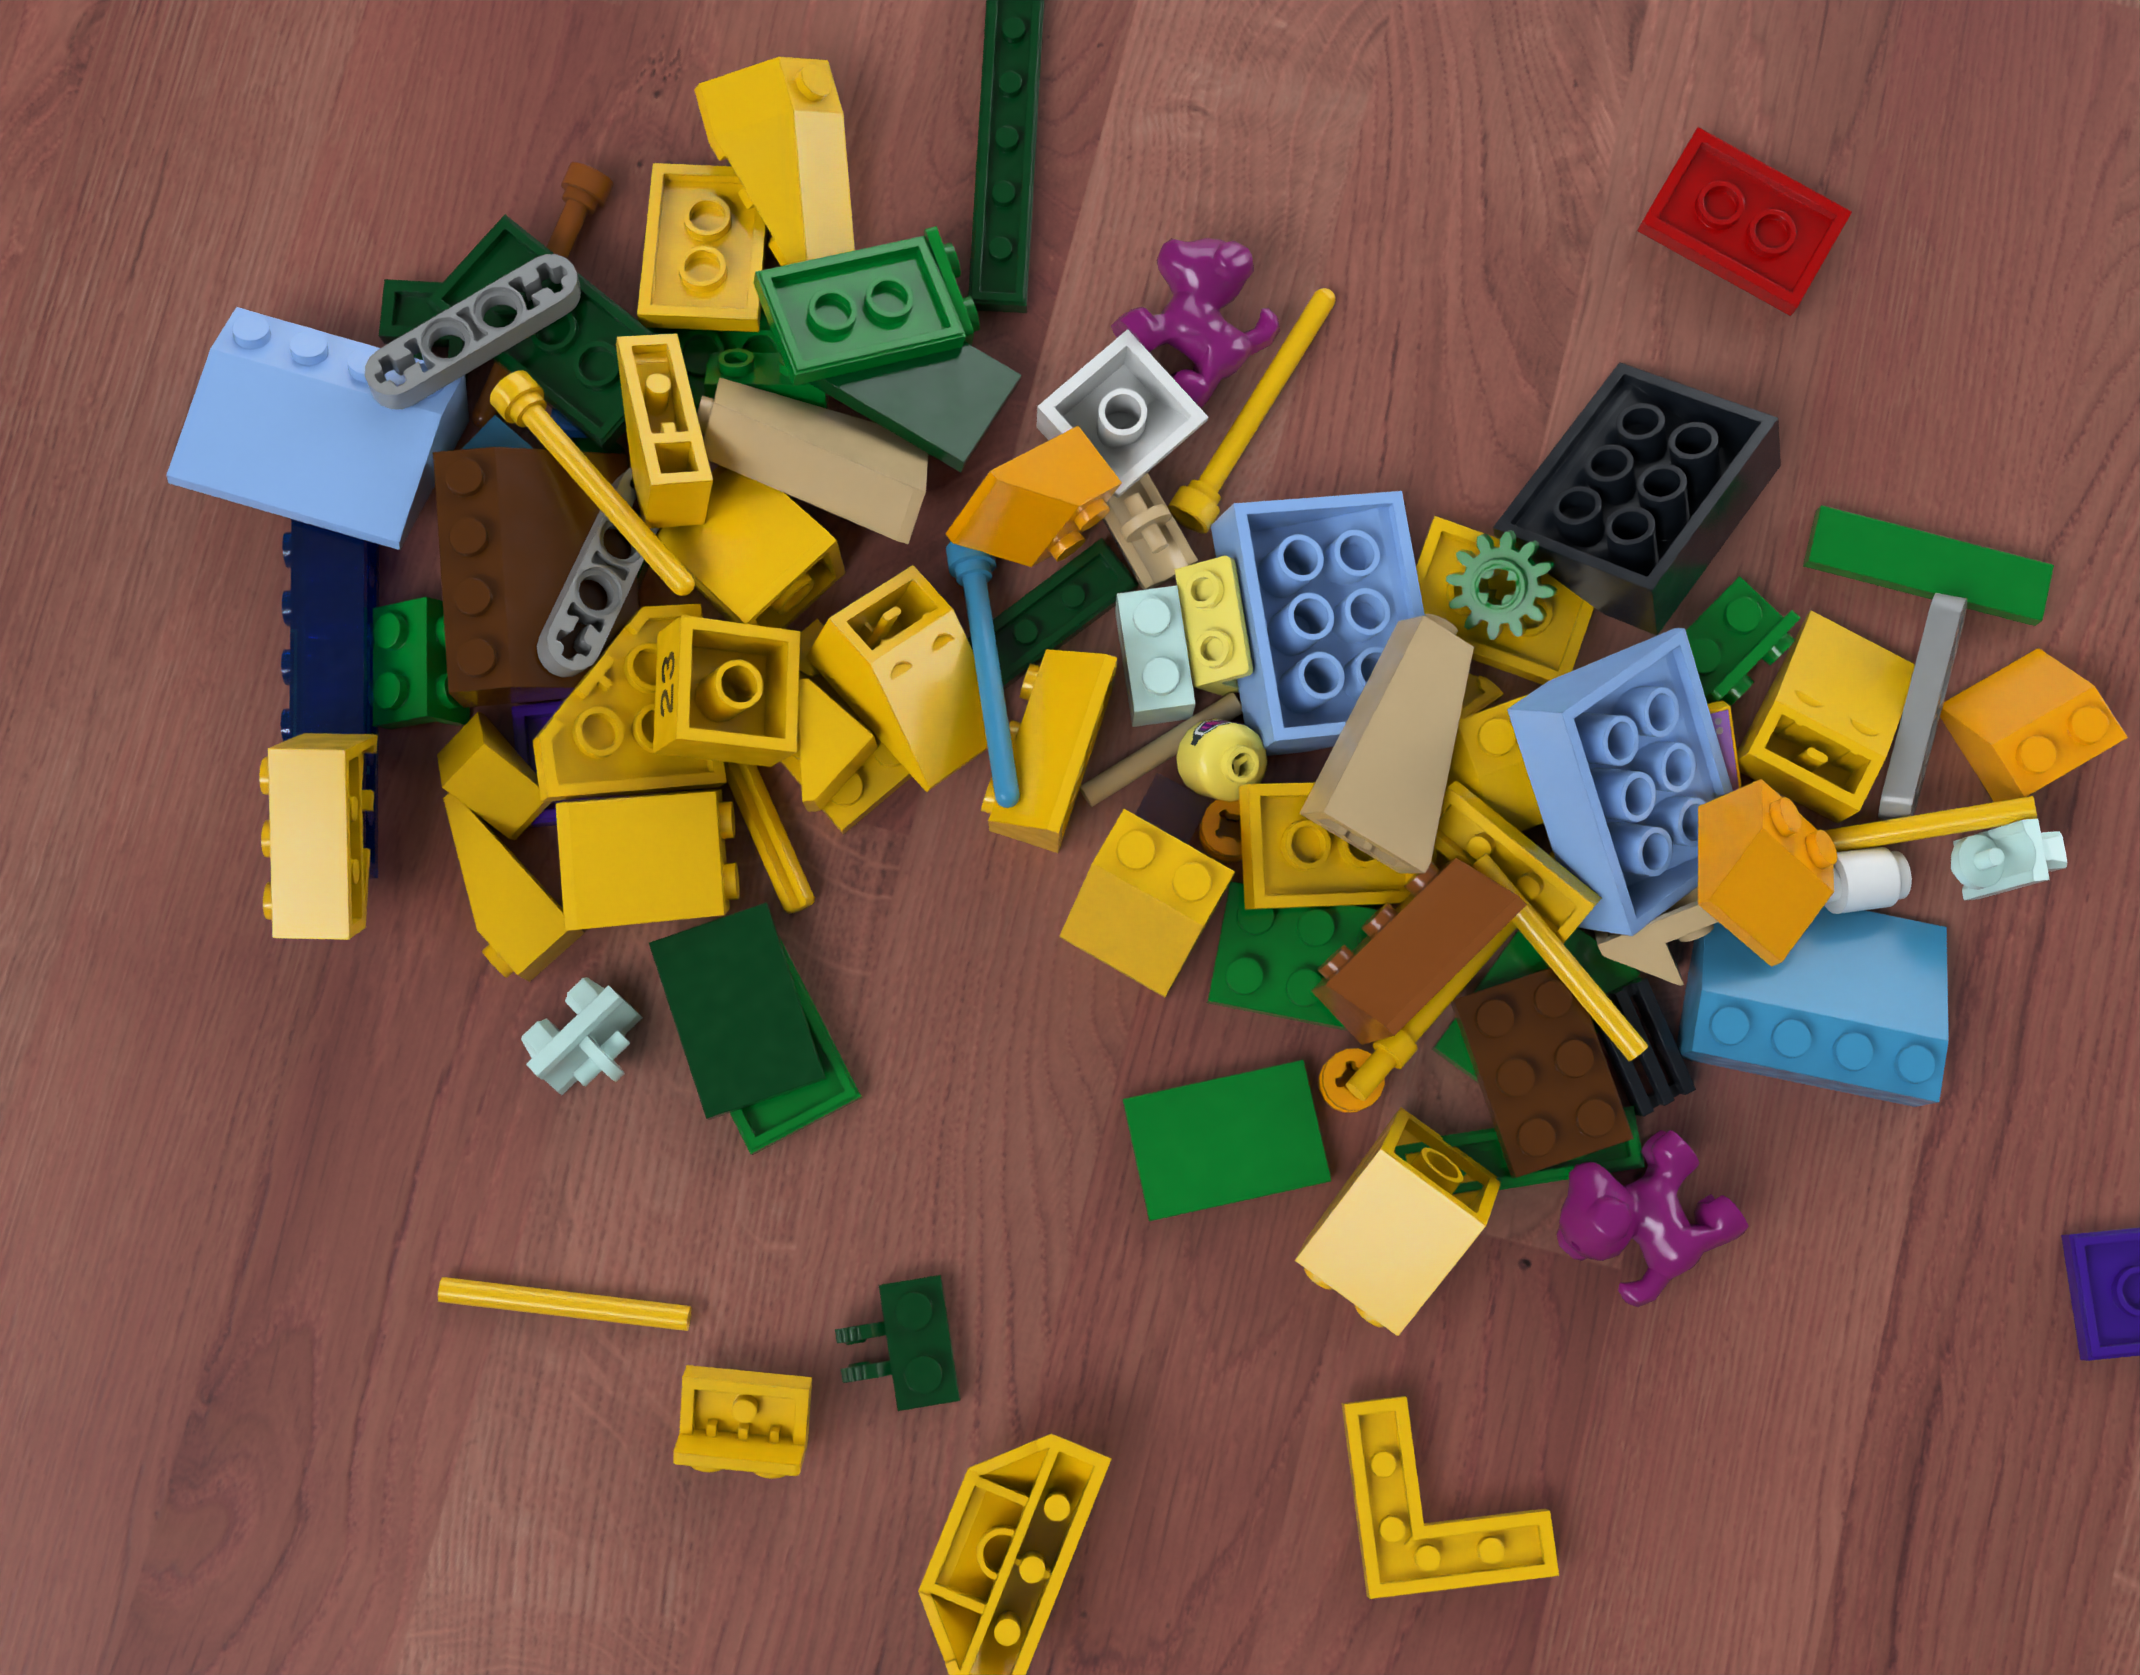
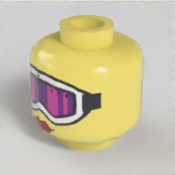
(1220, 757)

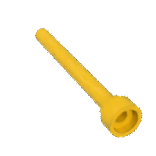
(521, 402)
(1197, 503)

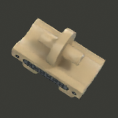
(1148, 534)

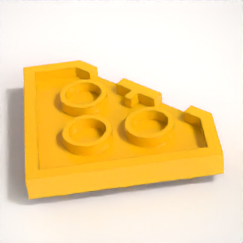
(605, 728)

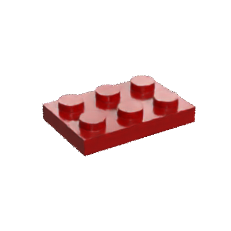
(1744, 221)

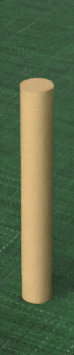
(1154, 753)

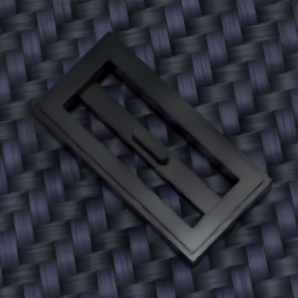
(1679, 1077)

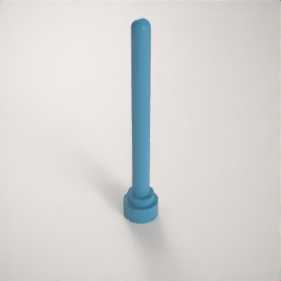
(973, 571)

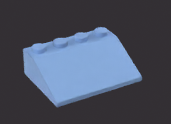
(298, 434)
(1318, 606)
(1620, 773)

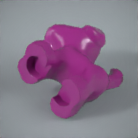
(1203, 280)
(1604, 1217)

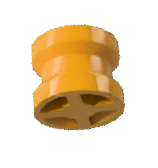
(1226, 844)
(1337, 1073)

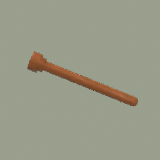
(583, 193)

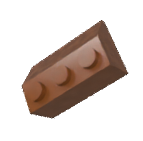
(1414, 949)

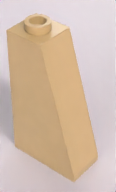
(817, 456)
(1397, 748)

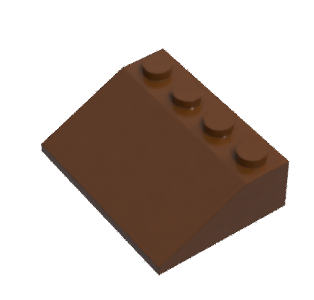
(506, 549)

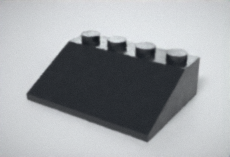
(1644, 493)

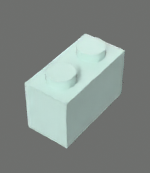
(1154, 656)

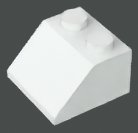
(1124, 408)

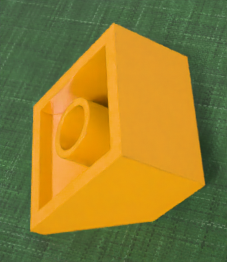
(1038, 502)
(2029, 725)
(1762, 868)

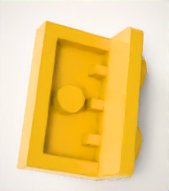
(743, 1421)

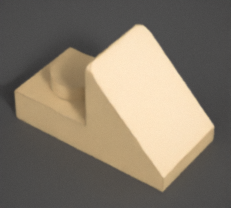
(1649, 947)

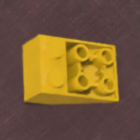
(907, 675)
(1827, 719)

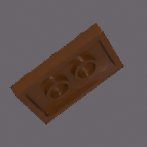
(1540, 1072)

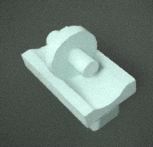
(2006, 858)
(586, 1042)

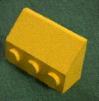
(1053, 744)

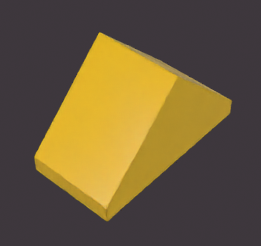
(829, 744)
(490, 777)

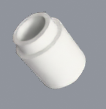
(1869, 880)

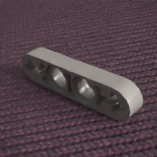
(480, 339)
(612, 574)
(1923, 707)

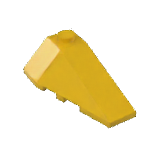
(788, 148)

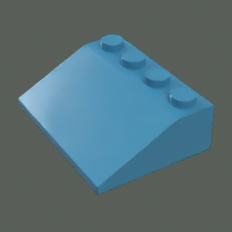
(1844, 1012)

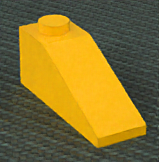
(663, 432)
(506, 899)

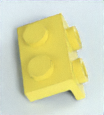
(1214, 625)

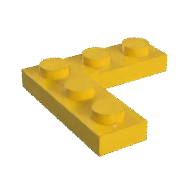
(1417, 1557)

